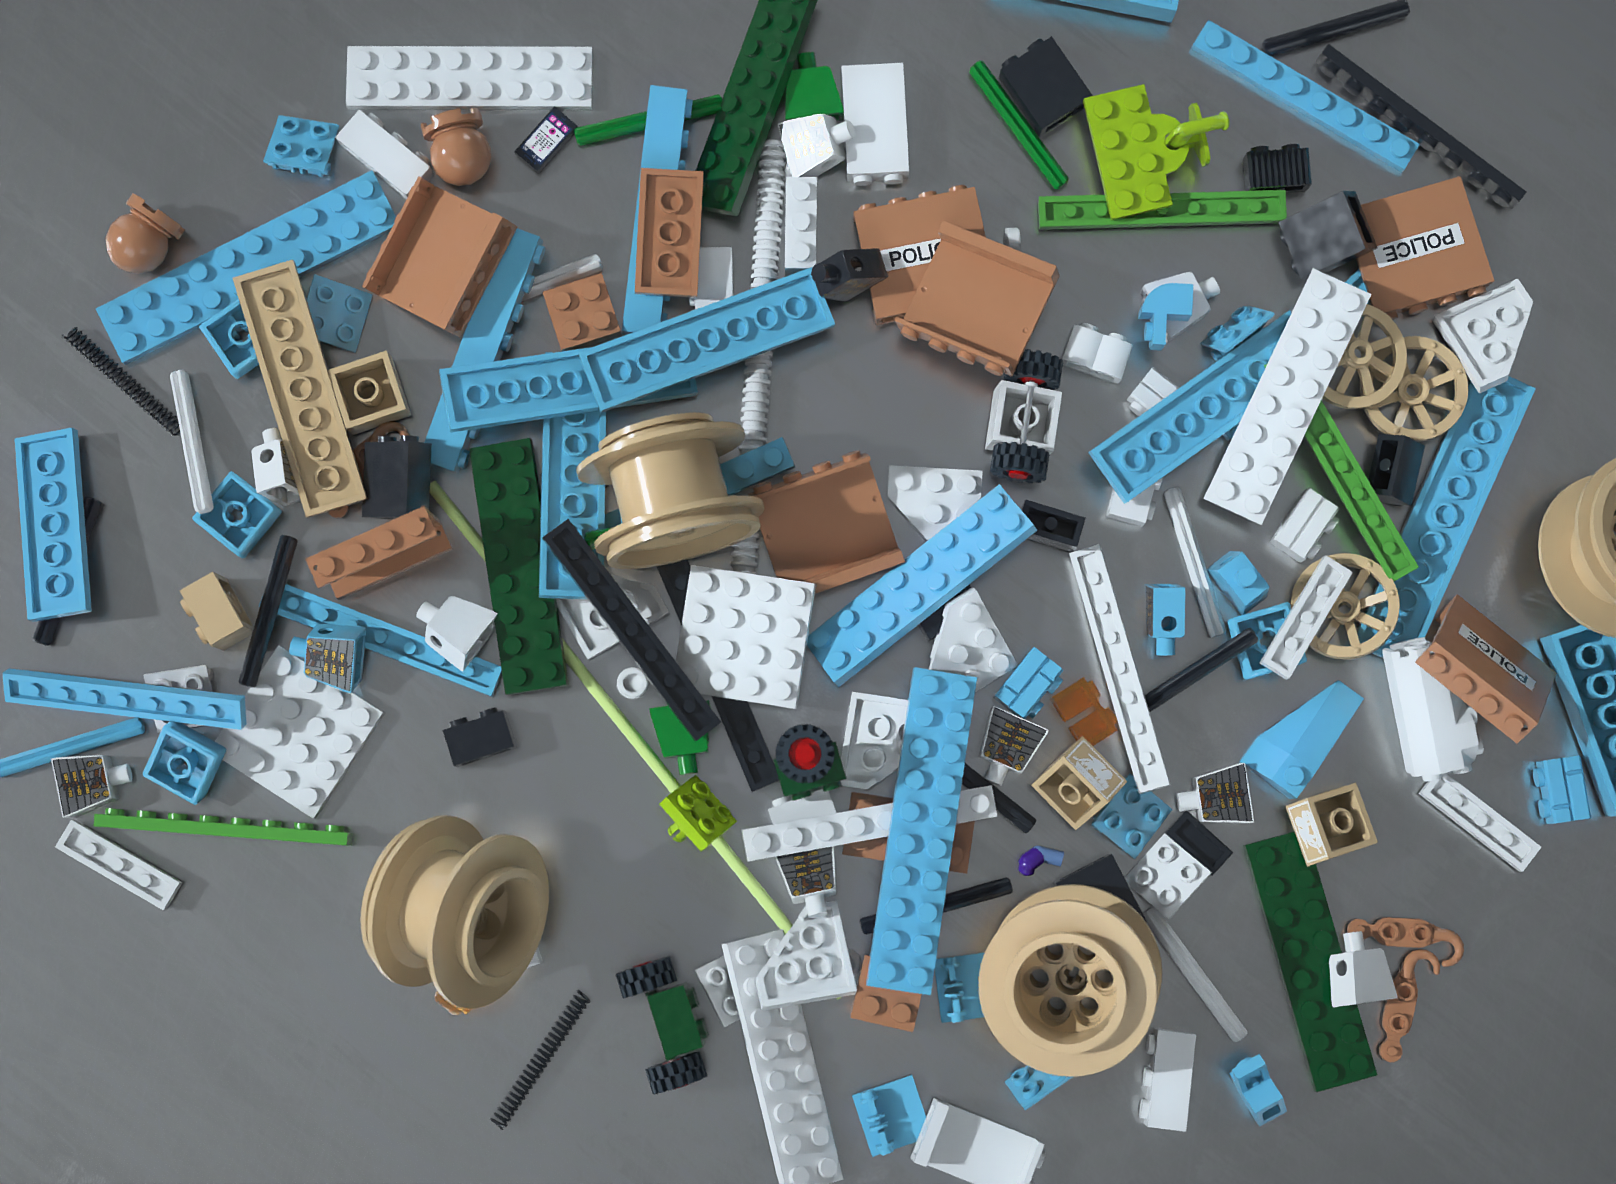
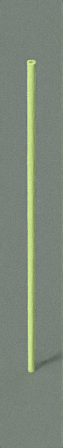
(625, 726)

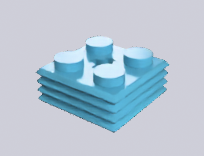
(223, 332)
(257, 515)
(1261, 621)
(174, 747)

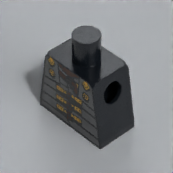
(838, 278)

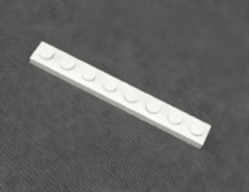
(1119, 669)
(848, 827)

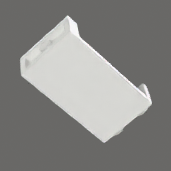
(878, 113)
(976, 1147)

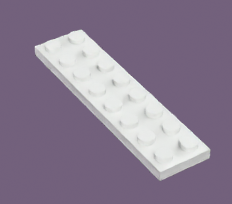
(469, 77)
(1287, 396)
(782, 1071)

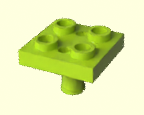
(696, 813)

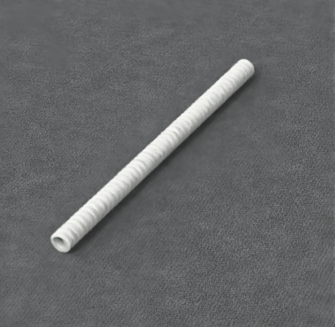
(758, 366)

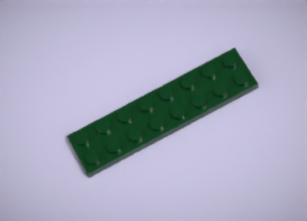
(751, 102)
(510, 531)
(1302, 944)

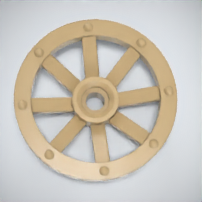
(1353, 363)
(1421, 387)
(1350, 599)

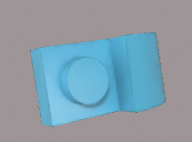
(1165, 303)
(1258, 1089)

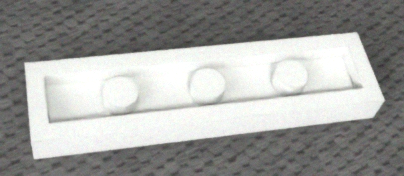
(1306, 617)
(1481, 821)
(118, 864)

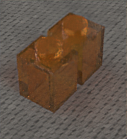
(1077, 699)

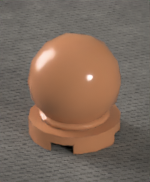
(458, 149)
(140, 239)

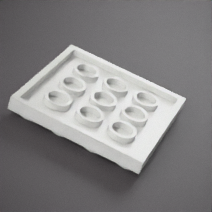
(745, 635)
(298, 734)

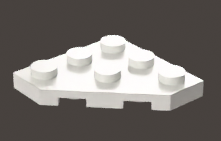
(1487, 332)
(933, 495)
(592, 631)
(970, 642)
(872, 739)
(808, 963)

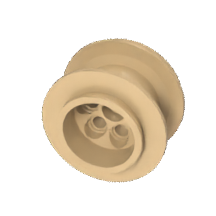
(670, 490)
(1580, 550)
(455, 910)
(1072, 1038)

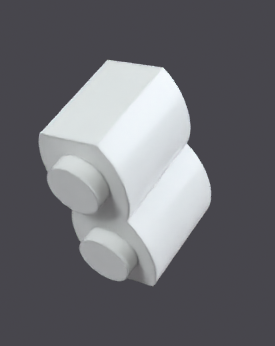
(1096, 353)

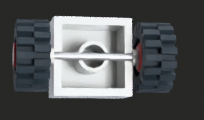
(1025, 418)

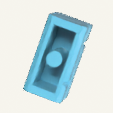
(1029, 683)
(1562, 790)

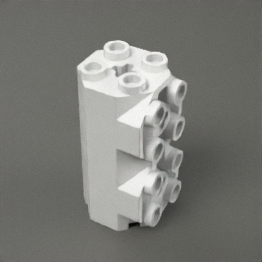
(1431, 721)

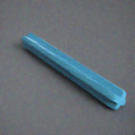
(71, 746)

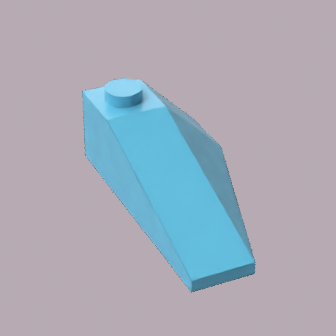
(1299, 743)

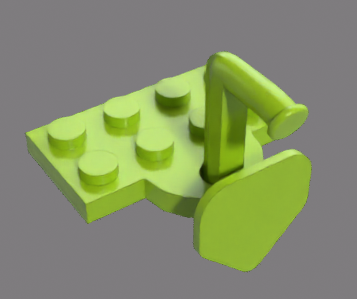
(1134, 150)

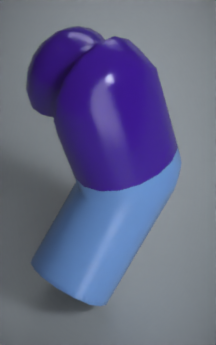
(1036, 857)

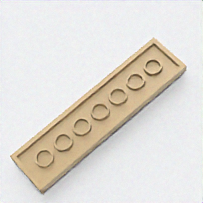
(300, 388)

